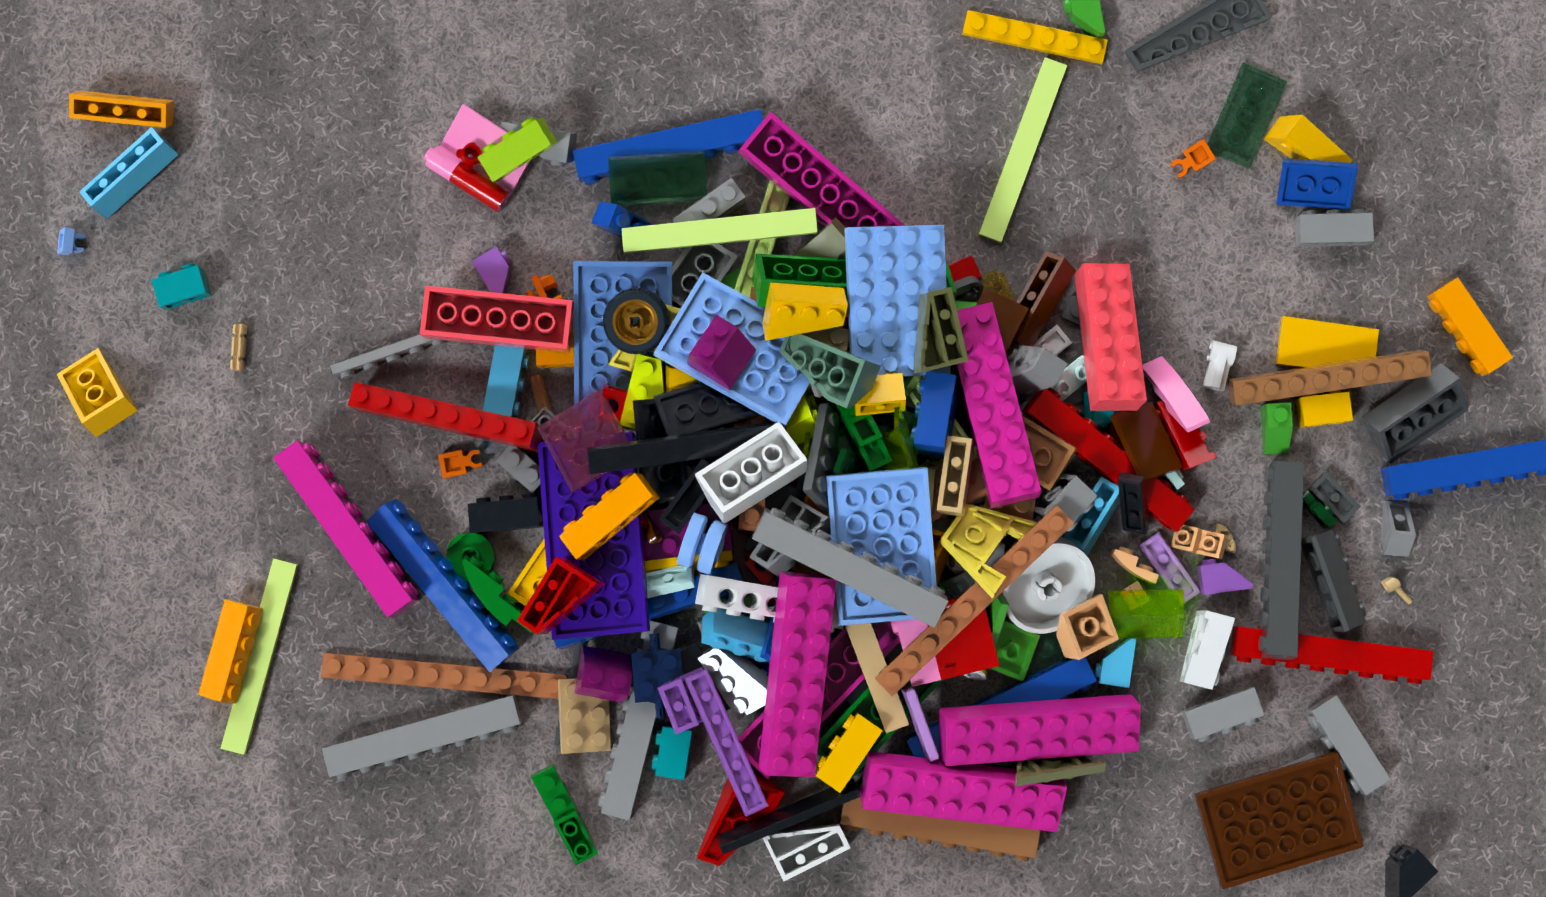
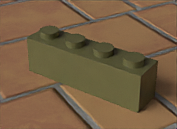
(827, 243)

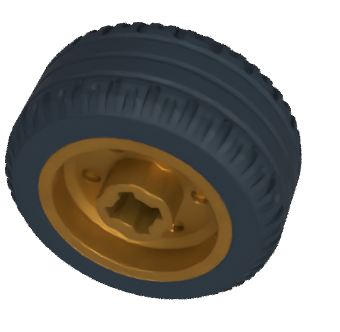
(619, 318)

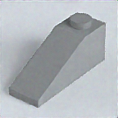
(559, 153)

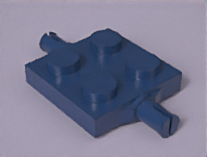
(652, 670)

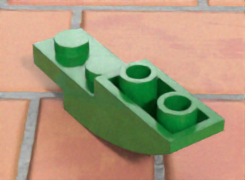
(866, 437)
(489, 588)
(565, 814)

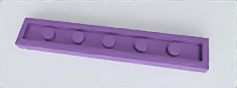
(726, 742)

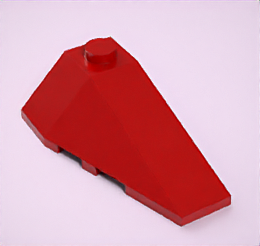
(729, 815)

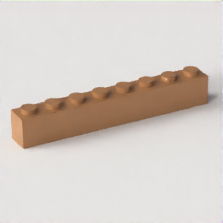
(1329, 377)
(975, 836)

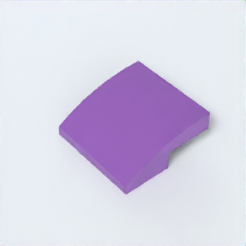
(679, 703)

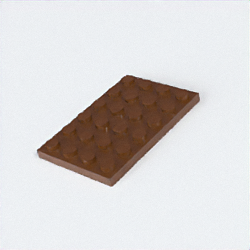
(1279, 820)

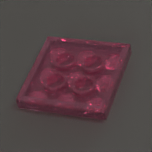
(577, 428)

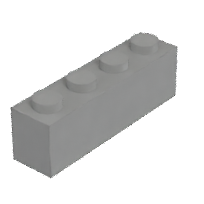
(1345, 738)

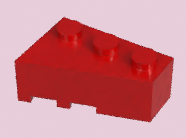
(1187, 445)
(558, 595)

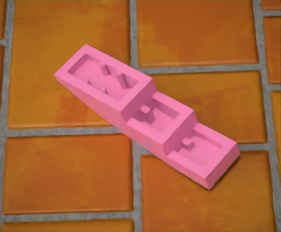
(1175, 394)

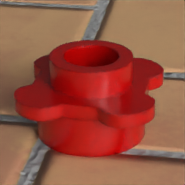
(470, 148)

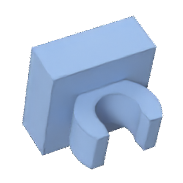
(66, 241)

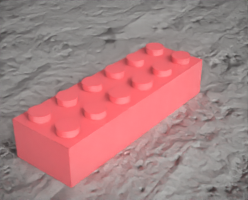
(497, 319)
(1110, 337)

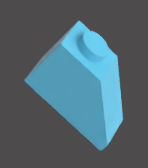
(1116, 665)

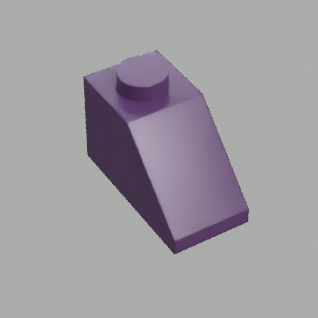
(494, 269)
(1219, 578)

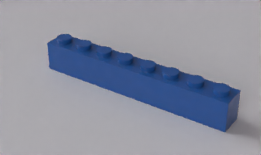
(709, 136)
(1464, 469)
(442, 584)
(670, 603)
(1048, 684)

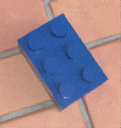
(935, 413)

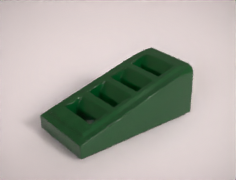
(848, 462)

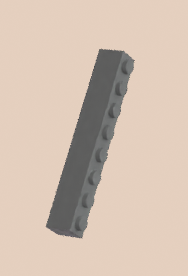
(1282, 560)

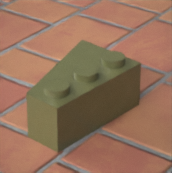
(938, 332)

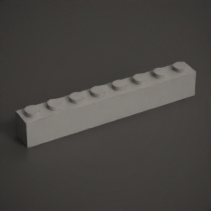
(850, 567)
(422, 736)
(634, 740)

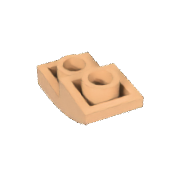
(1200, 542)
(1128, 561)

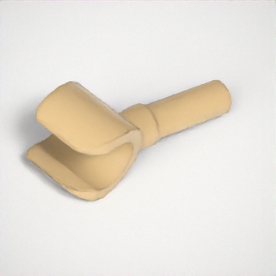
(1391, 584)

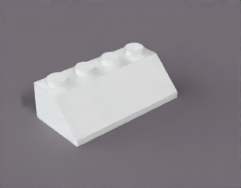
(751, 472)

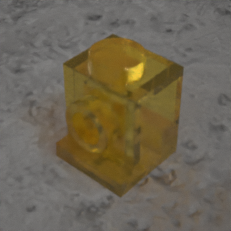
(992, 278)

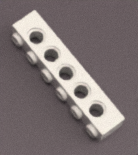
(709, 596)

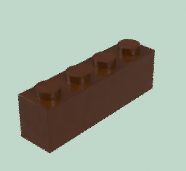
(1042, 295)

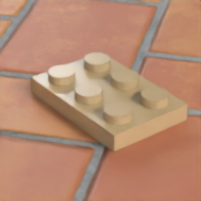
(582, 720)

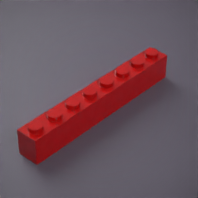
(445, 416)
(1104, 456)
(1341, 655)

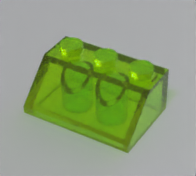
(1147, 612)

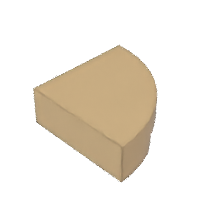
(1230, 545)

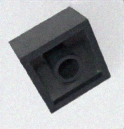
(1406, 871)

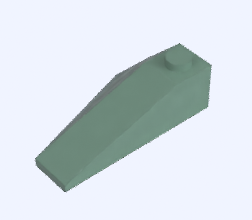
(835, 372)

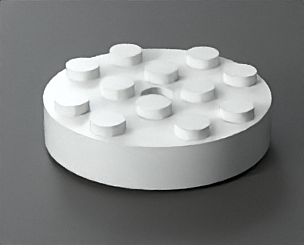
(1050, 587)

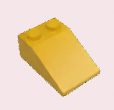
(96, 393)

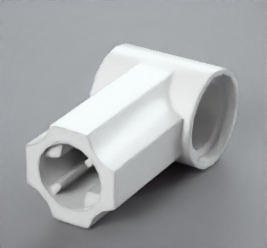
(1220, 361)

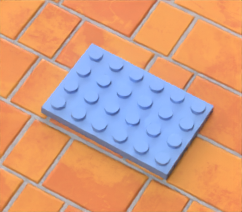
(884, 281)
(767, 382)
(889, 519)

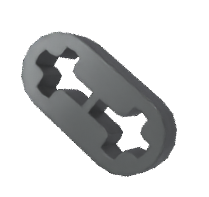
(963, 286)

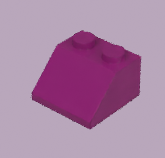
(721, 352)
(604, 674)

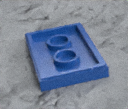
(1317, 184)

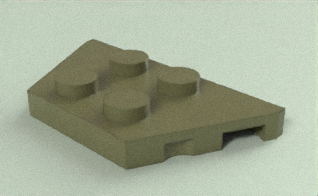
(1056, 768)

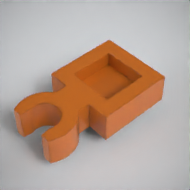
(1196, 156)
(456, 464)

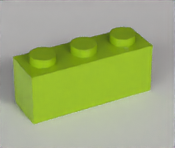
(517, 148)

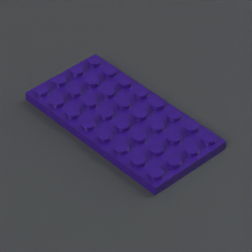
(619, 563)

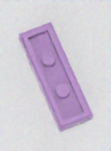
(1168, 566)
(920, 723)

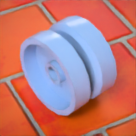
(706, 545)

